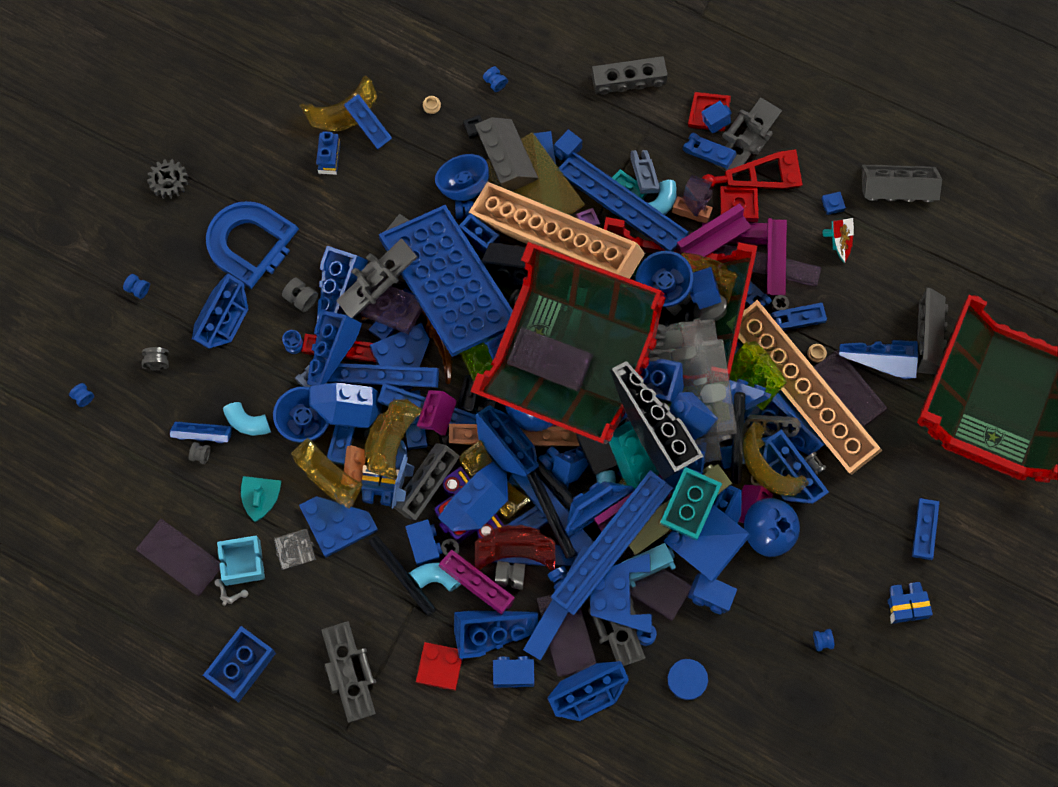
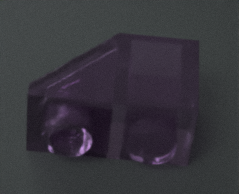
(697, 194)

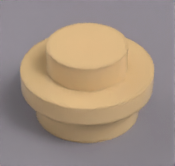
(431, 104)
(817, 353)

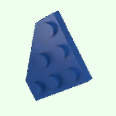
(402, 349)
(336, 525)

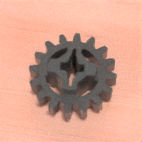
(167, 177)

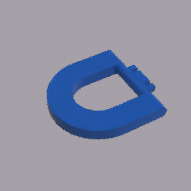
(248, 213)

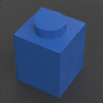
(716, 116)
(567, 145)

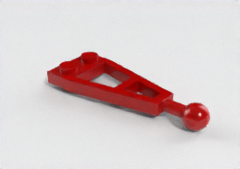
(788, 169)

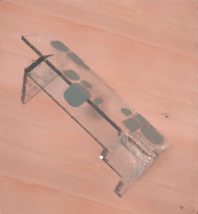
(704, 375)

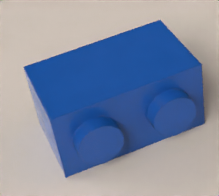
(478, 233)
(705, 288)
(423, 542)
(712, 594)
(513, 672)

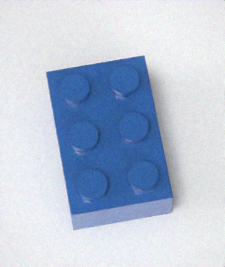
(239, 664)

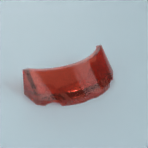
(515, 542)

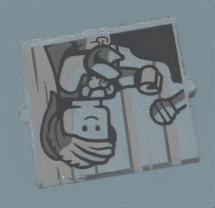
(294, 549)

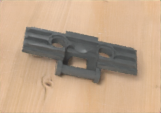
(755, 135)
(373, 276)
(626, 652)
(342, 673)

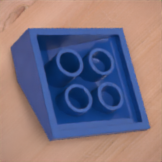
(715, 545)

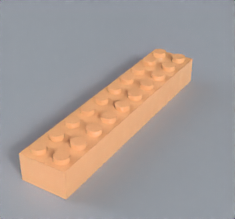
(555, 230)
(810, 392)

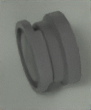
(155, 358)

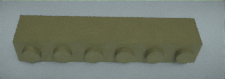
(653, 530)

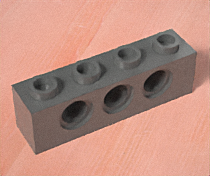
(636, 69)
(426, 480)

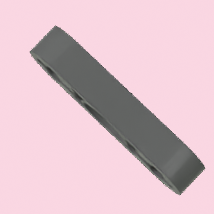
(778, 420)

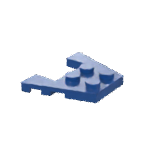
(612, 595)

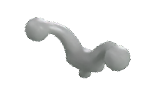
(244, 593)

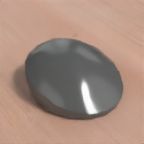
(712, 312)

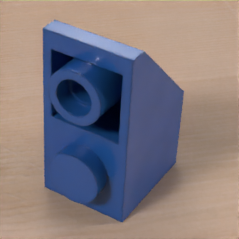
(753, 396)
(569, 465)

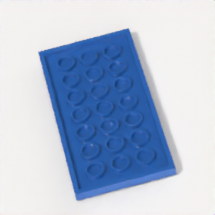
(450, 281)

